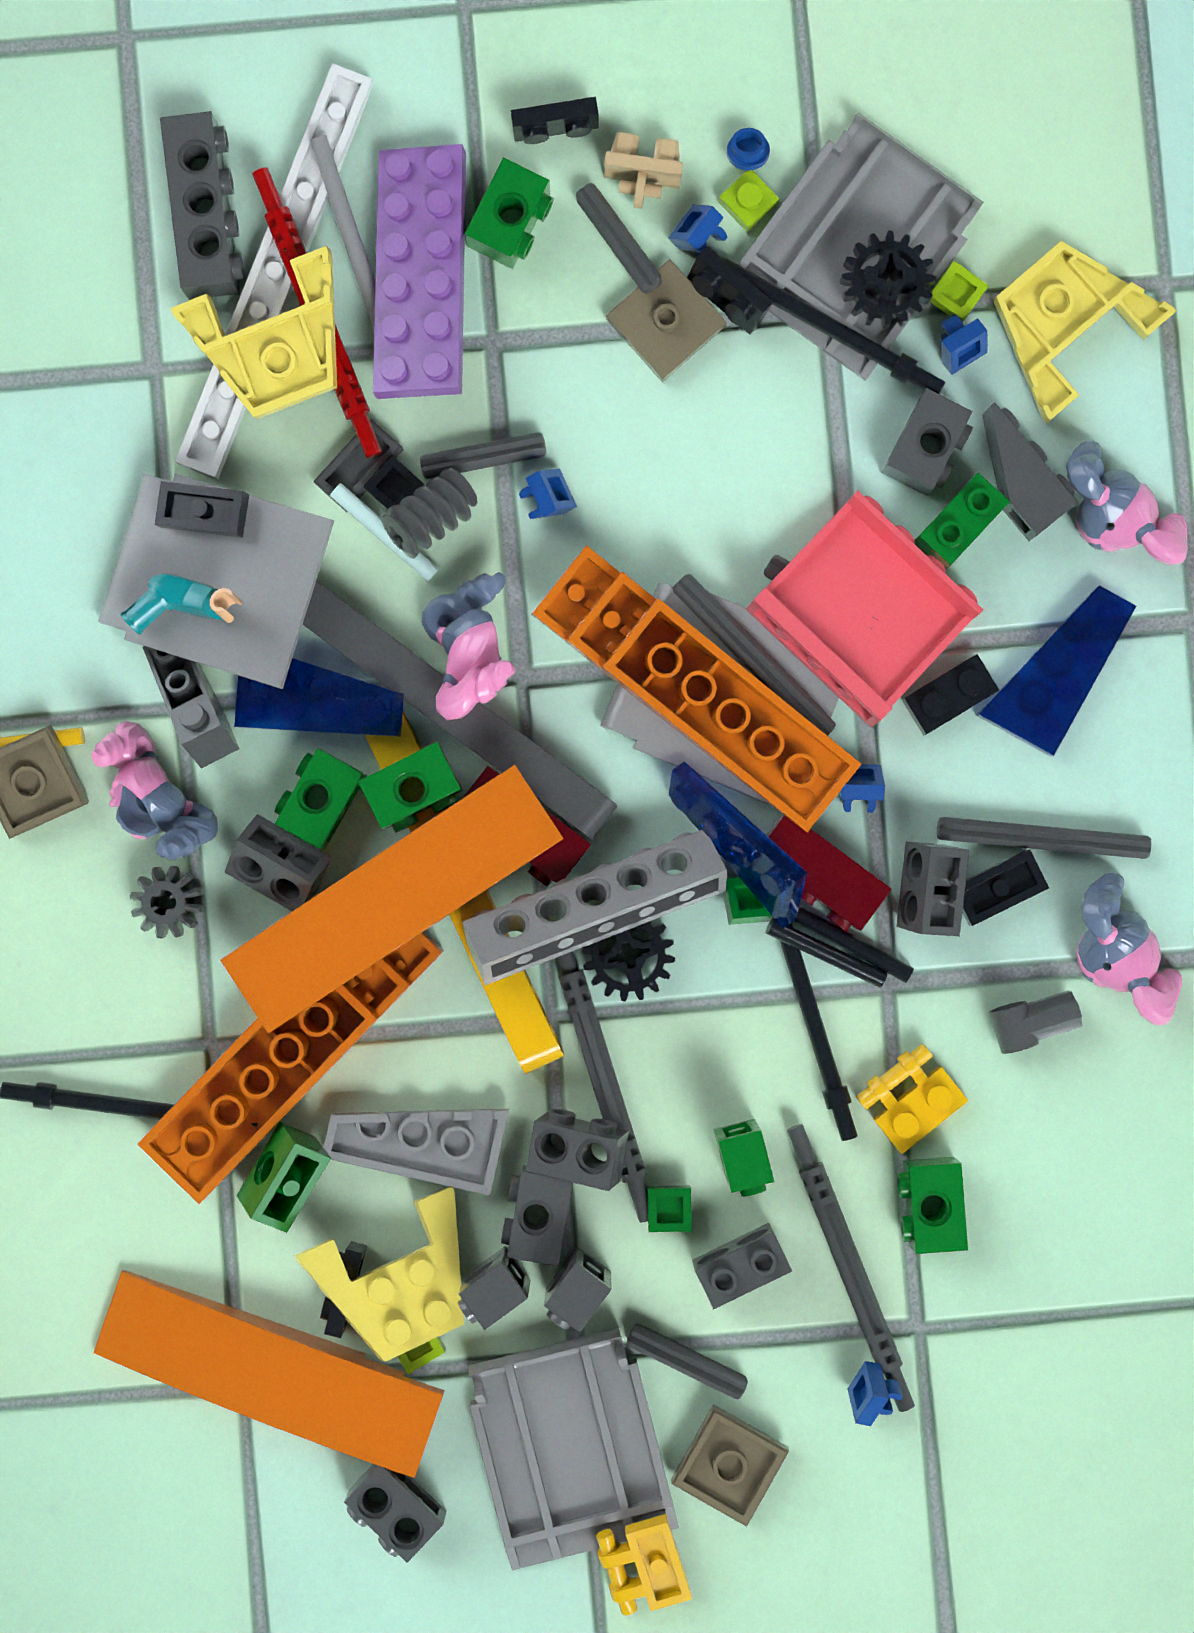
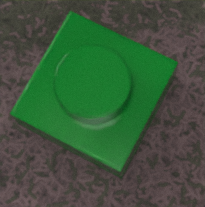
(742, 904)
(669, 1209)

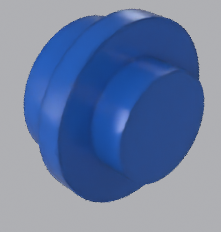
(748, 149)

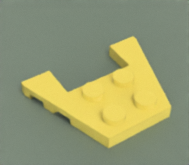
(1055, 306)
(282, 356)
(406, 1298)

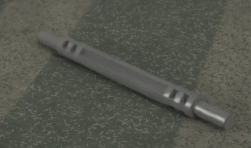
(603, 1075)
(849, 1263)

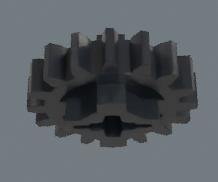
(870, 281)
(635, 978)

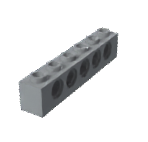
(584, 924)

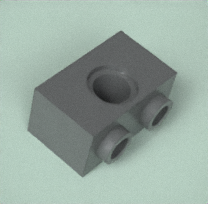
(934, 417)
(541, 1241)
(493, 1289)
(577, 1290)

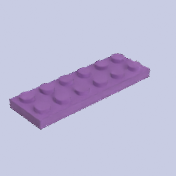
(419, 272)

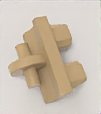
(642, 174)

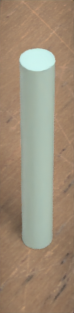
(374, 524)

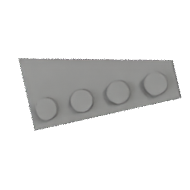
(430, 1146)

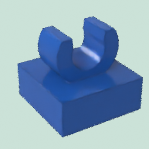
(696, 229)
(962, 343)
(549, 492)
(866, 785)
(872, 1393)

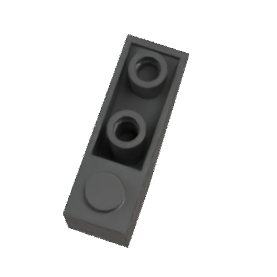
(1023, 476)
(192, 707)

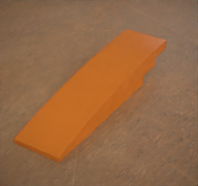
(696, 688)
(391, 899)
(272, 1072)
(270, 1373)

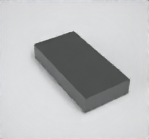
(353, 467)

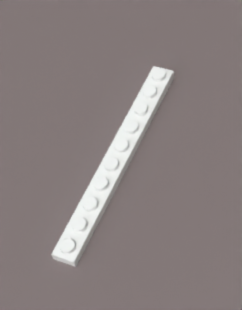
(268, 283)

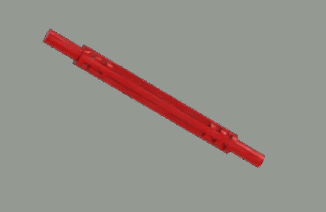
(290, 247)

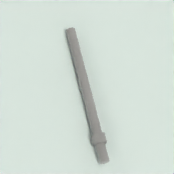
(345, 222)

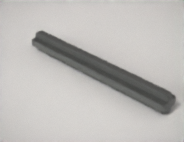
(749, 651)
(1044, 837)

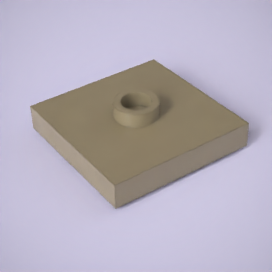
(666, 323)
(36, 782)
(729, 1465)

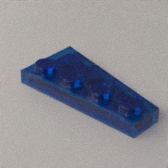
(1053, 684)
(320, 703)
(748, 851)

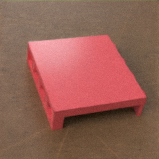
(843, 579)

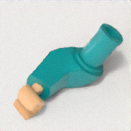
(181, 594)

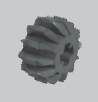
(161, 886)

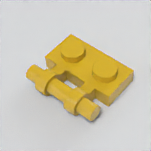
(919, 1108)
(656, 1560)

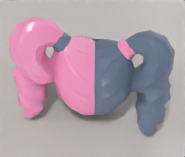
(1125, 503)
(471, 643)
(147, 799)
(1129, 947)

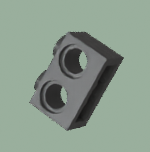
(277, 863)
(932, 889)
(577, 1162)
(741, 1266)
(404, 1500)

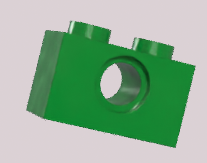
(509, 188)
(961, 521)
(342, 785)
(384, 787)
(744, 1157)
(283, 1177)
(947, 1227)

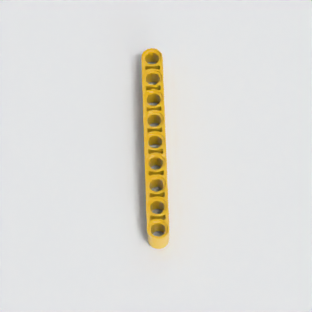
(513, 996)

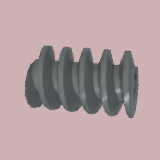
(429, 511)

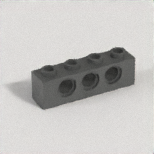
(184, 140)

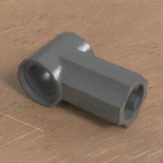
(1024, 1023)

